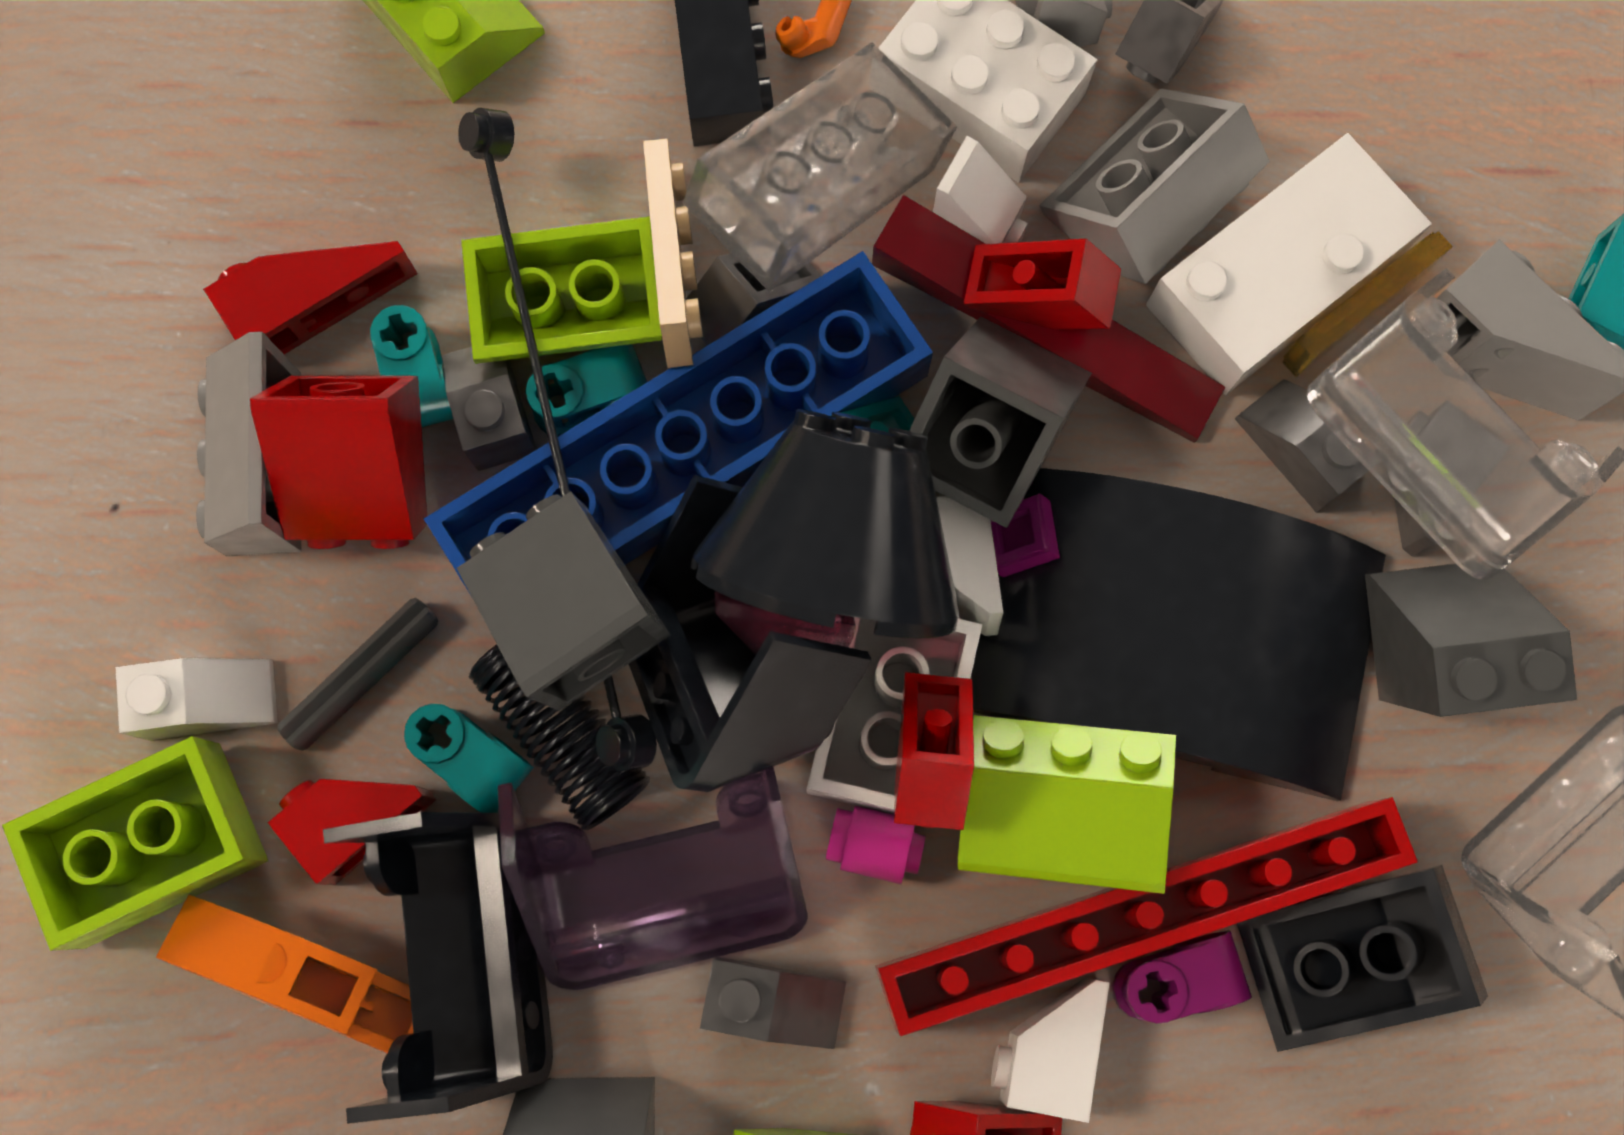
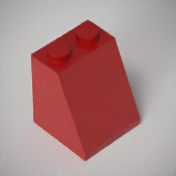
(344, 458)

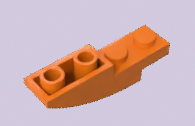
(288, 973)

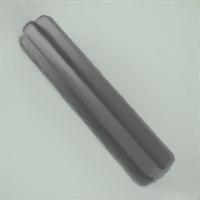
(357, 674)

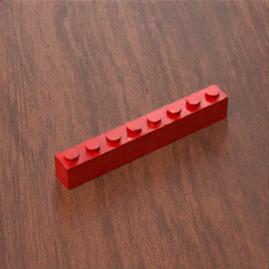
(1126, 923)

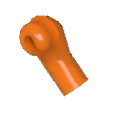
(805, 37)

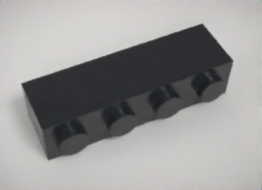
(721, 67)

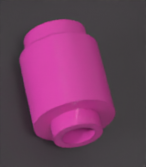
(874, 845)

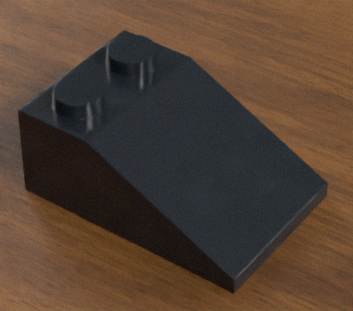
(1362, 960)

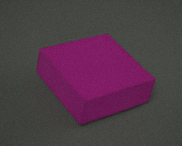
(1027, 539)

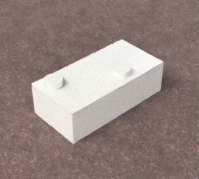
(1286, 263)

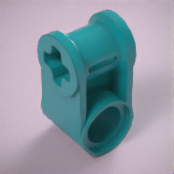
(420, 359)
(587, 384)
(473, 760)

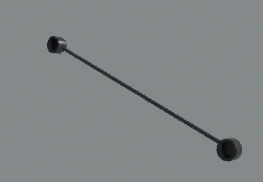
(489, 136)

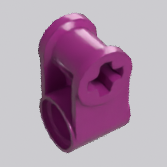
(1192, 977)

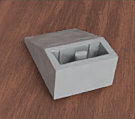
(1529, 339)

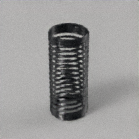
(615, 789)

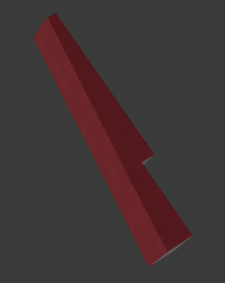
(1123, 365)

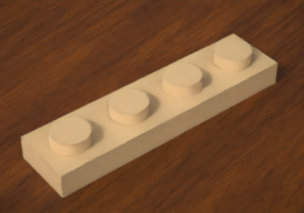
(673, 269)

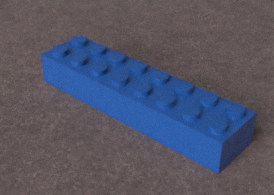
(630, 463)

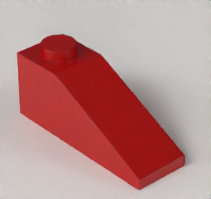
(306, 291)

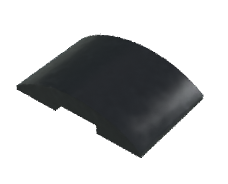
(1189, 626)

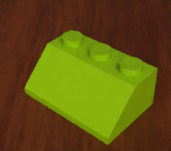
(459, 39)
(580, 287)
(1069, 804)

